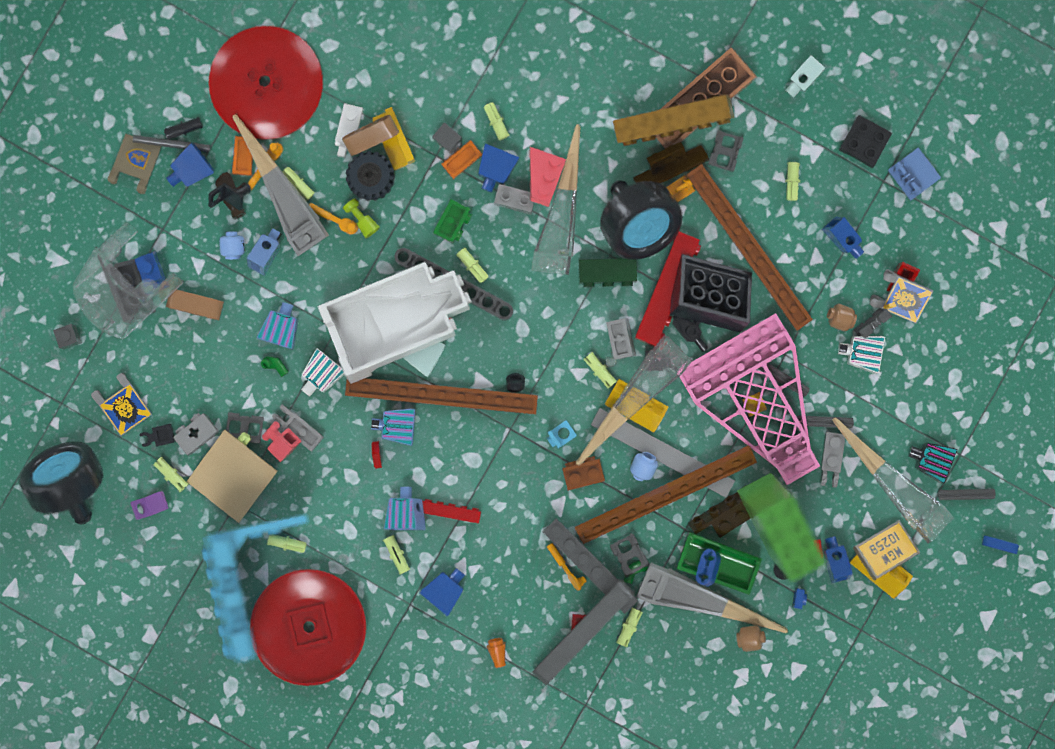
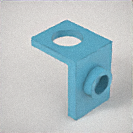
(555, 440)

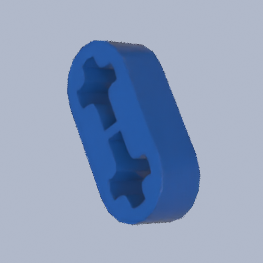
(1000, 544)
(708, 567)

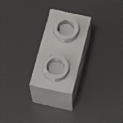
(514, 199)
(206, 431)

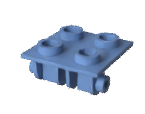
(914, 174)

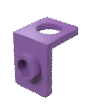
(151, 505)

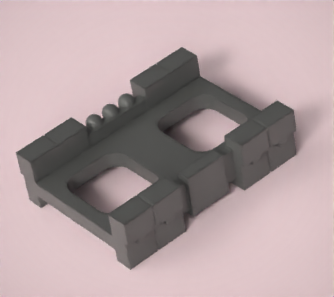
(719, 149)
(879, 317)
(245, 421)
(634, 552)

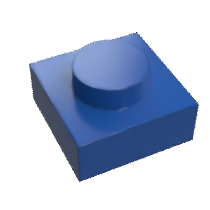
(799, 598)

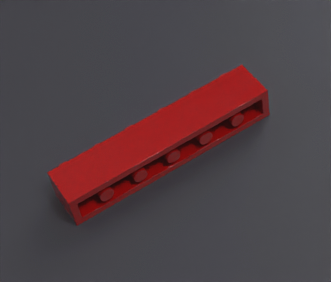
(658, 309)

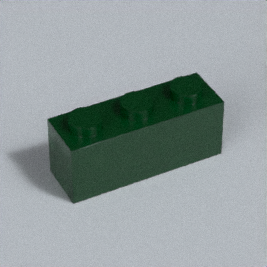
(607, 272)

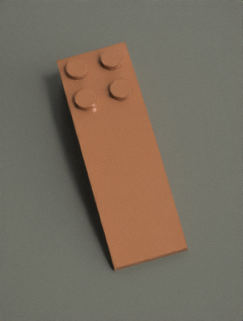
(724, 77)

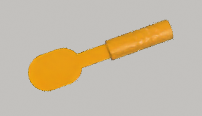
(274, 152)
(345, 224)
(576, 582)

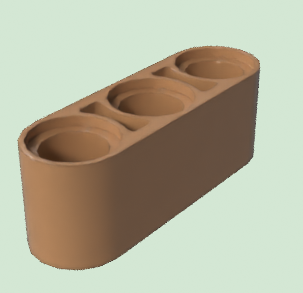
(370, 135)
(195, 304)

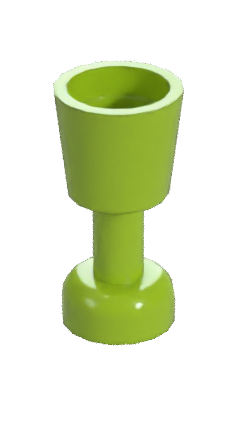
(365, 223)

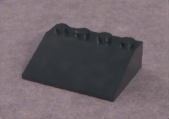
(712, 294)

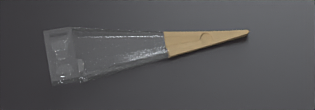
(557, 238)
(654, 374)
(915, 505)

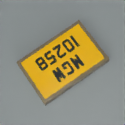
(886, 550)

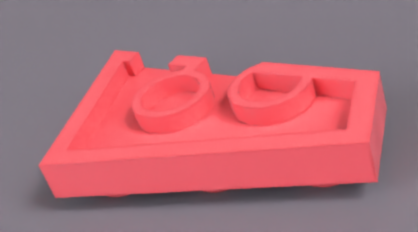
(544, 175)

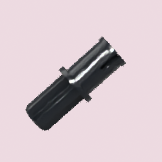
(183, 128)

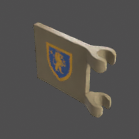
(135, 160)

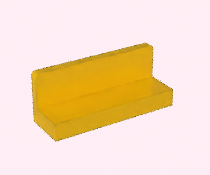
(397, 146)
(648, 416)
(892, 582)

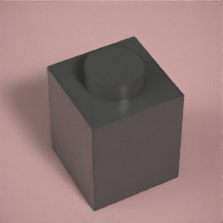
(447, 138)
(67, 336)

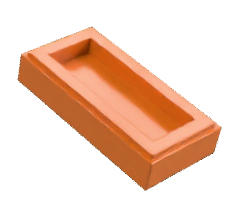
(242, 158)
(462, 159)

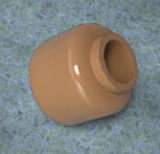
(841, 317)
(751, 638)

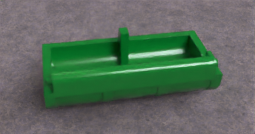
(736, 567)

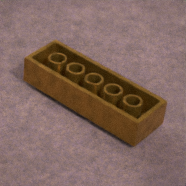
(672, 119)

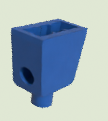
(189, 167)
(496, 167)
(838, 231)
(150, 267)
(838, 569)
(444, 591)

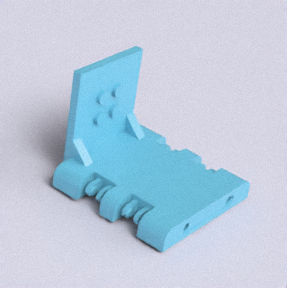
(228, 598)

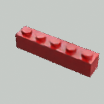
(451, 511)

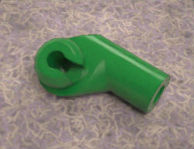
(274, 363)
(632, 566)

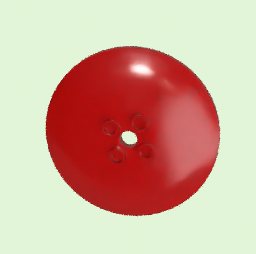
(293, 87)
(280, 632)

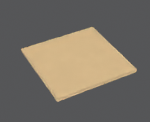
(231, 476)

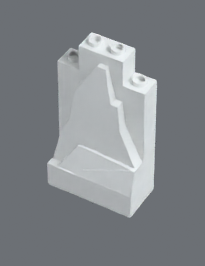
(393, 318)

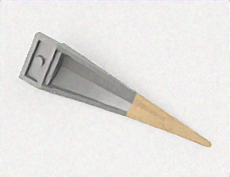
(295, 214)
(675, 590)

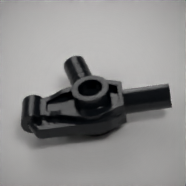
(689, 331)

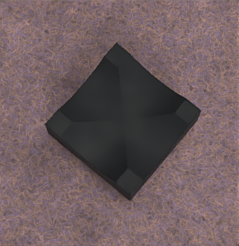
(865, 141)

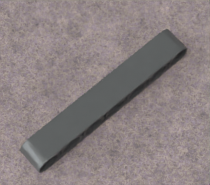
(480, 293)
(583, 632)

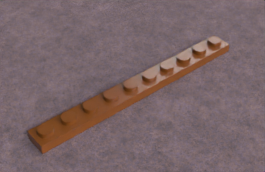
(749, 247)
(443, 395)
(666, 494)

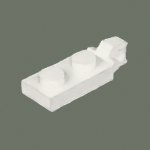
(348, 123)

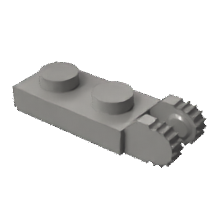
(307, 434)
(832, 457)

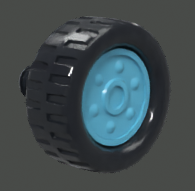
(640, 219)
(62, 480)

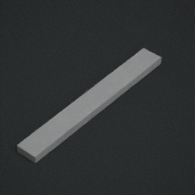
(663, 452)

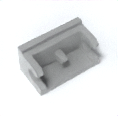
(621, 339)

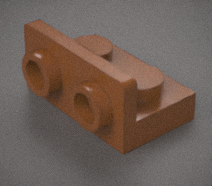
(584, 474)

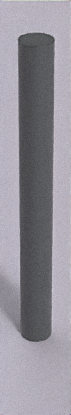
(168, 143)

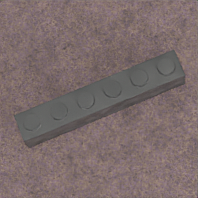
(584, 559)

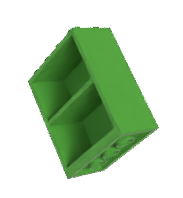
(781, 527)

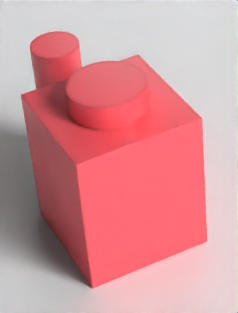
(283, 443)

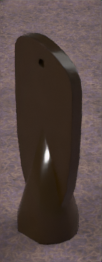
(227, 179)

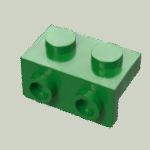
(452, 221)

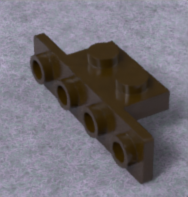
(671, 163)
(723, 516)

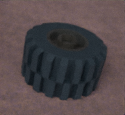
(370, 176)

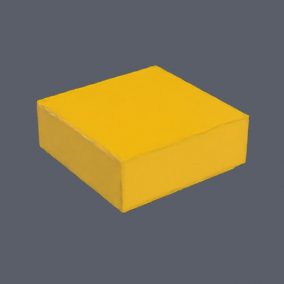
(751, 405)

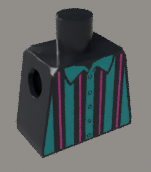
(933, 460)

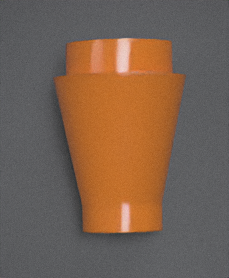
(497, 651)

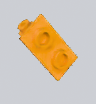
(681, 188)

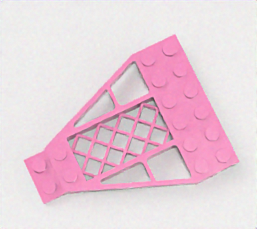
(737, 359)

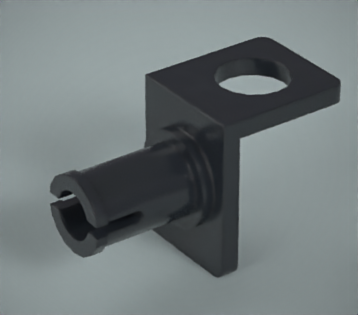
(230, 195)

